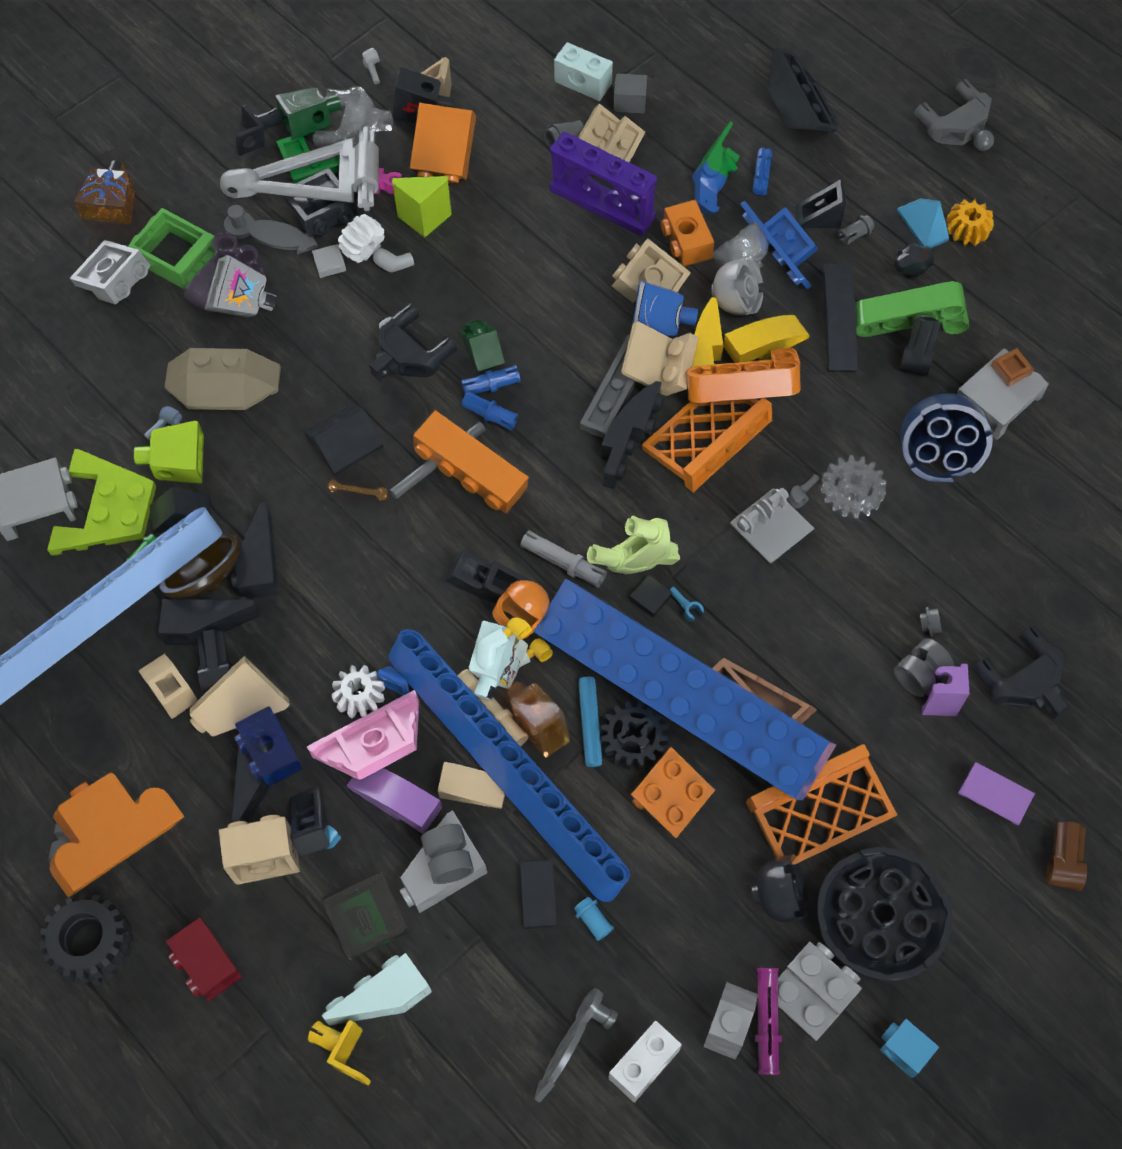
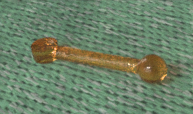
(381, 492)

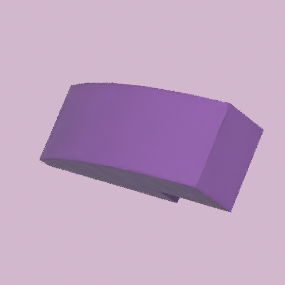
(398, 798)

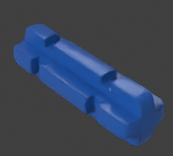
(762, 171)

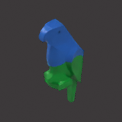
(713, 173)

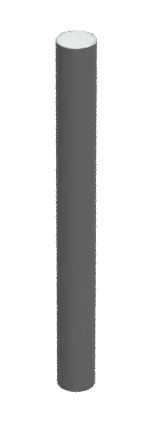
(428, 467)

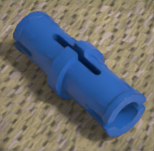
(491, 380)

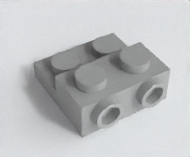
(111, 271)
(816, 989)

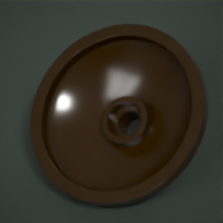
(205, 570)

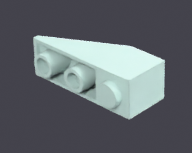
(387, 993)

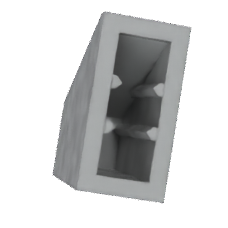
(417, 879)
(731, 1021)

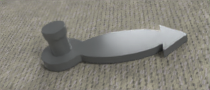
(267, 232)
(589, 1008)

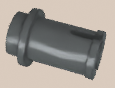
(859, 228)

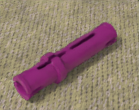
(768, 1015)

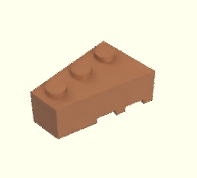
(775, 696)

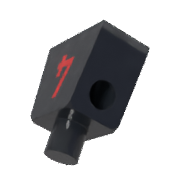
(415, 89)

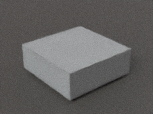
(329, 260)

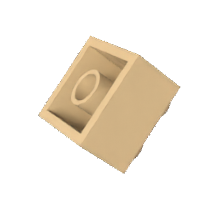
(258, 849)

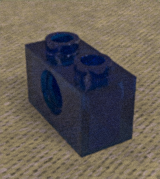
(262, 729)

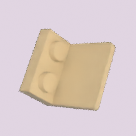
(659, 358)

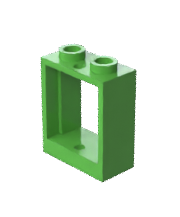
(190, 263)

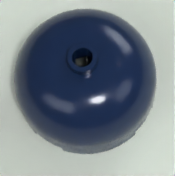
(946, 426)

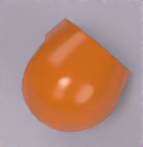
(522, 600)

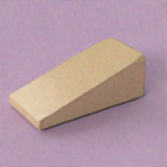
(469, 786)

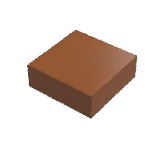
(1012, 367)

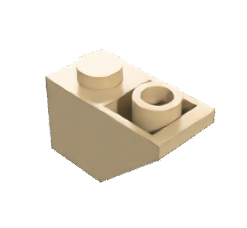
(168, 685)

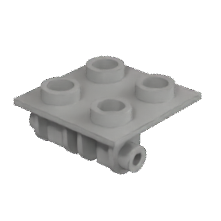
(772, 525)

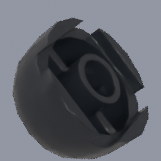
(781, 889)

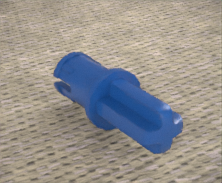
(489, 411)

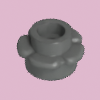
(931, 621)

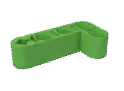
(899, 309)

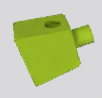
(174, 453)

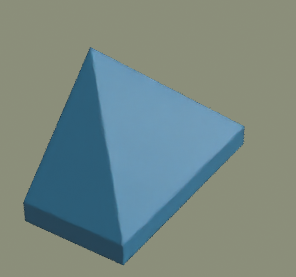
(925, 221)

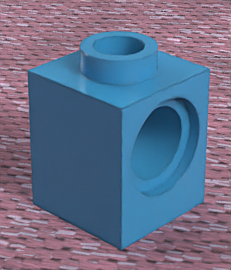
(907, 1047)

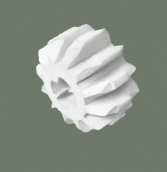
(361, 238)
(358, 680)

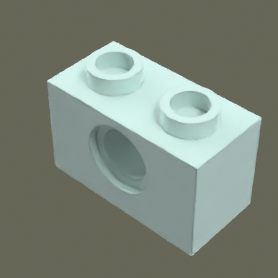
(583, 71)

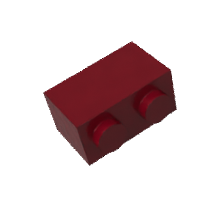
(203, 960)

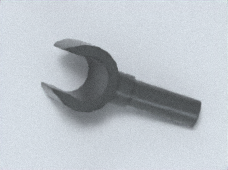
(798, 496)

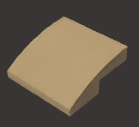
(612, 134)

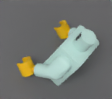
(501, 653)

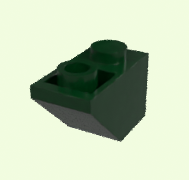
(482, 344)

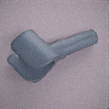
(167, 415)

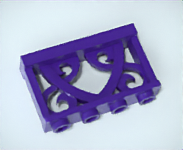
(577, 159)

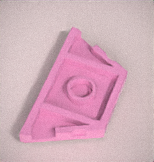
(372, 740)

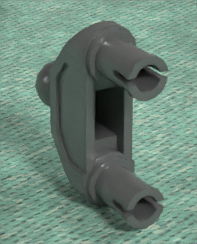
(963, 123)

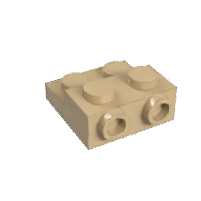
(651, 265)

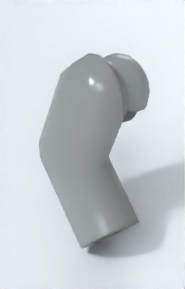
(392, 262)

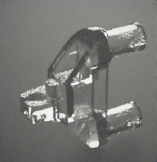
(357, 114)

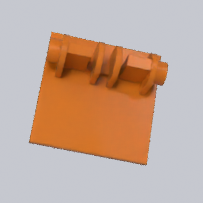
(672, 792)

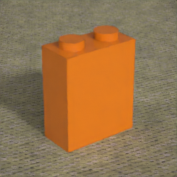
(442, 142)

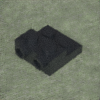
(317, 214)

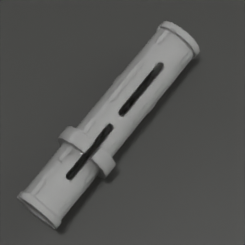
(572, 563)

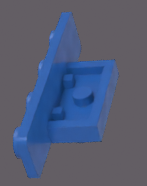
(788, 239)

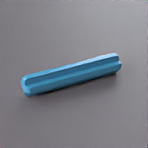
(590, 722)

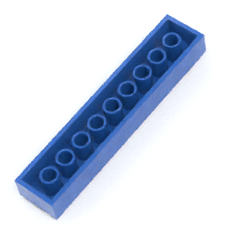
(686, 690)

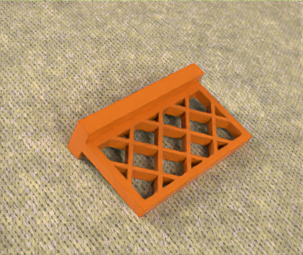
(721, 450)
(831, 771)

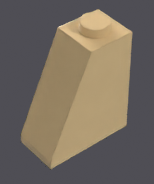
(236, 697)

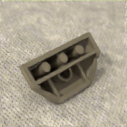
(221, 378)

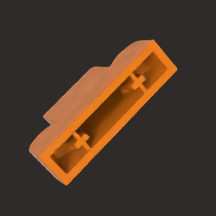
(106, 829)

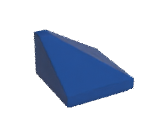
(393, 680)

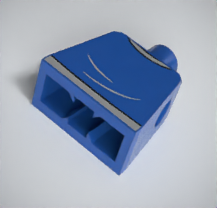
(662, 309)

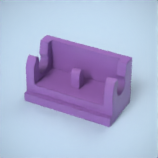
(948, 697)
(996, 793)

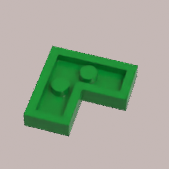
(291, 147)

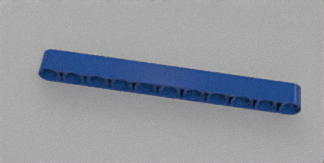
(509, 766)

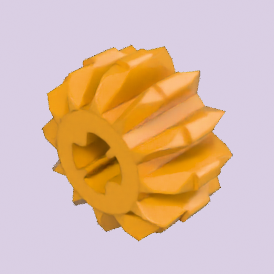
(969, 222)

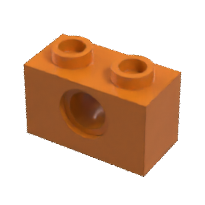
(687, 233)

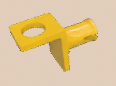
(340, 1045)

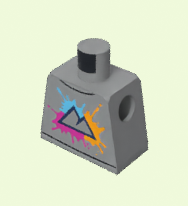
(238, 289)

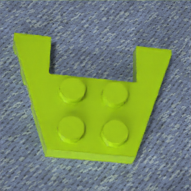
(117, 508)

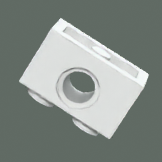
(644, 1061)

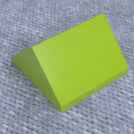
(422, 202)

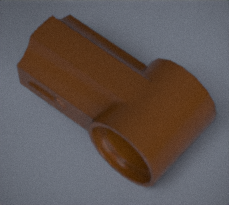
(1066, 864)

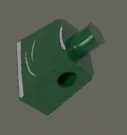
(306, 111)

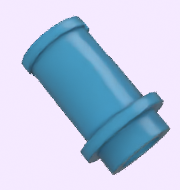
(593, 918)

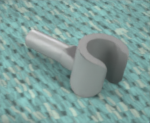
(370, 58)

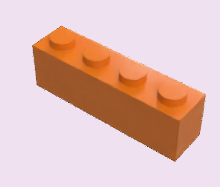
(470, 462)

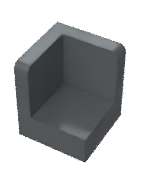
(630, 93)

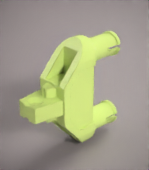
(640, 552)

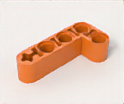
(746, 379)

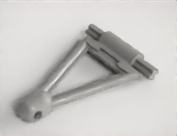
(356, 174)

